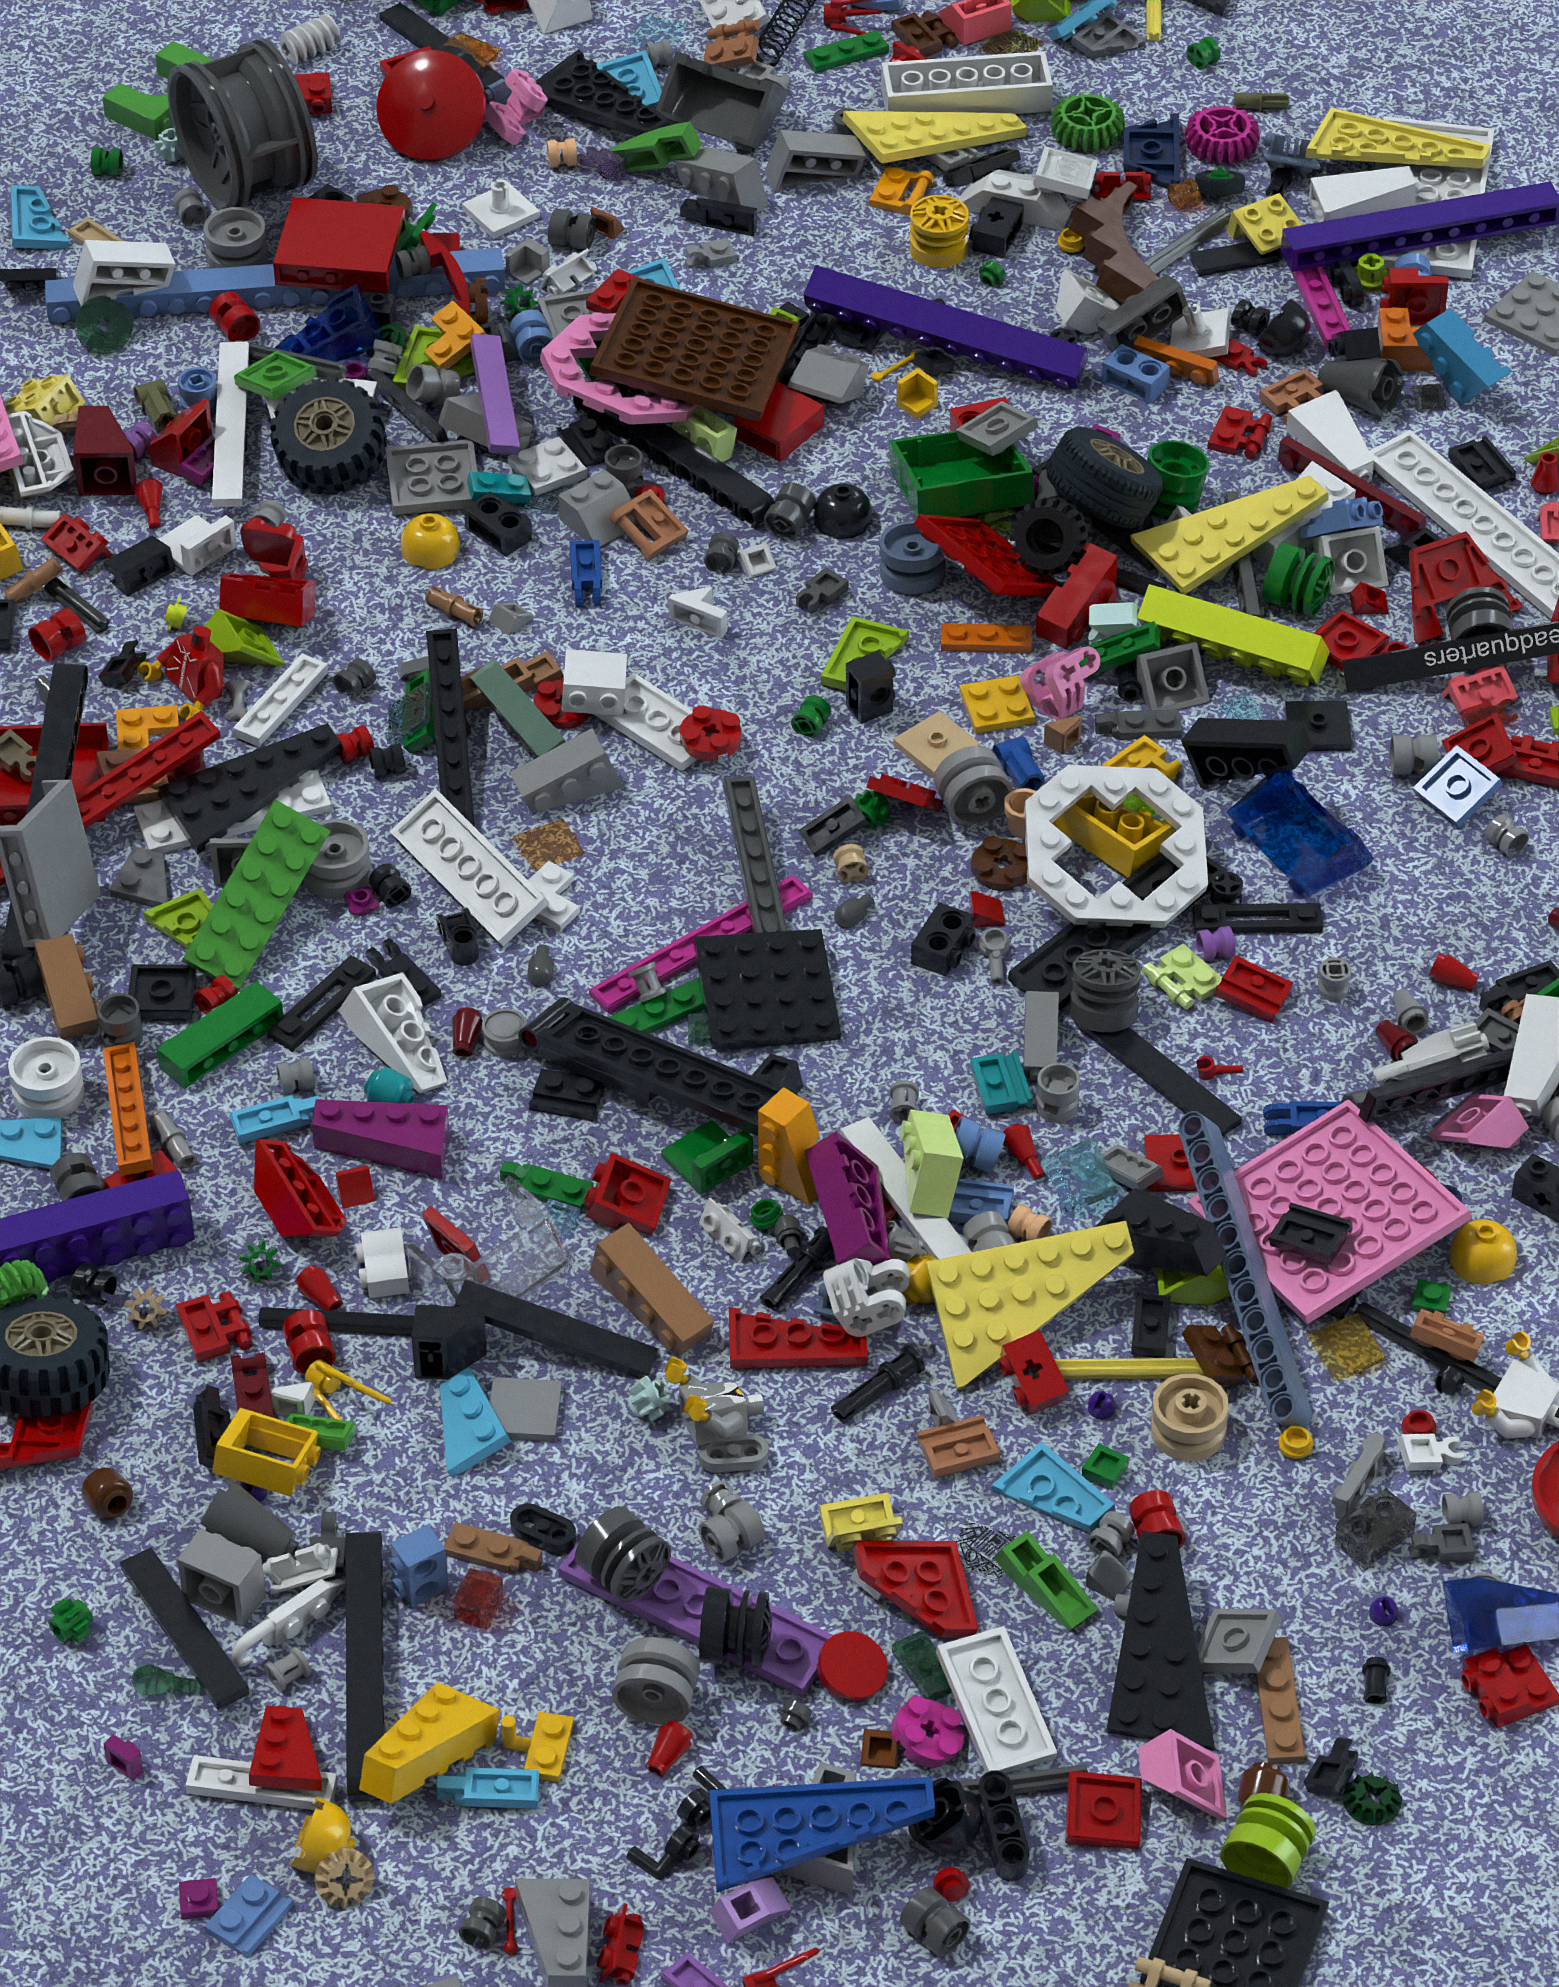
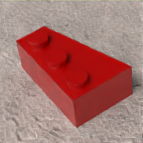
(268, 598)
(1067, 608)

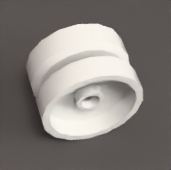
(46, 1078)

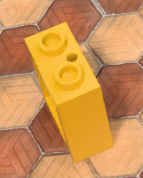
(270, 1435)

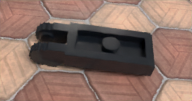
(979, 167)
(423, 985)

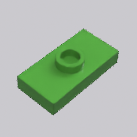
(332, 1432)

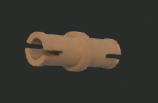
(34, 580)
(454, 605)

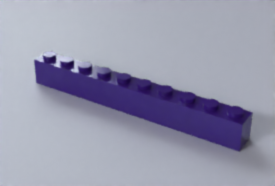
(1421, 226)
(945, 327)

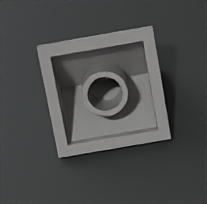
(1172, 678)

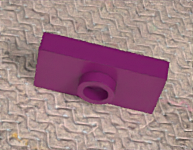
(199, 464)

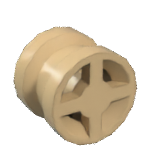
(850, 863)

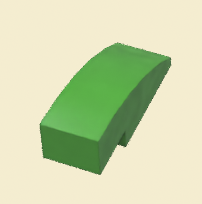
(659, 147)
(1045, 1580)

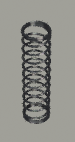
(769, 25)

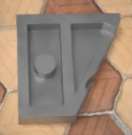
(1106, 37)
(142, 878)

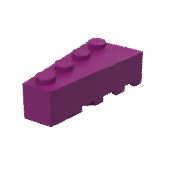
(384, 1133)
(850, 1199)

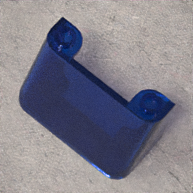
(1298, 834)

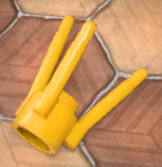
(328, 1380)

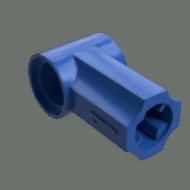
(1017, 760)

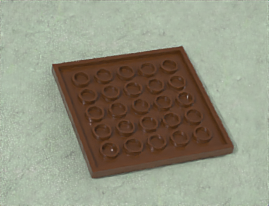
(695, 349)

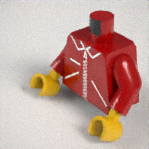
(193, 667)

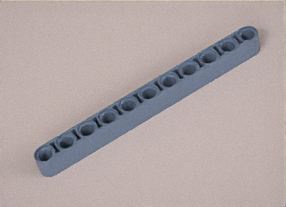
(1245, 1272)

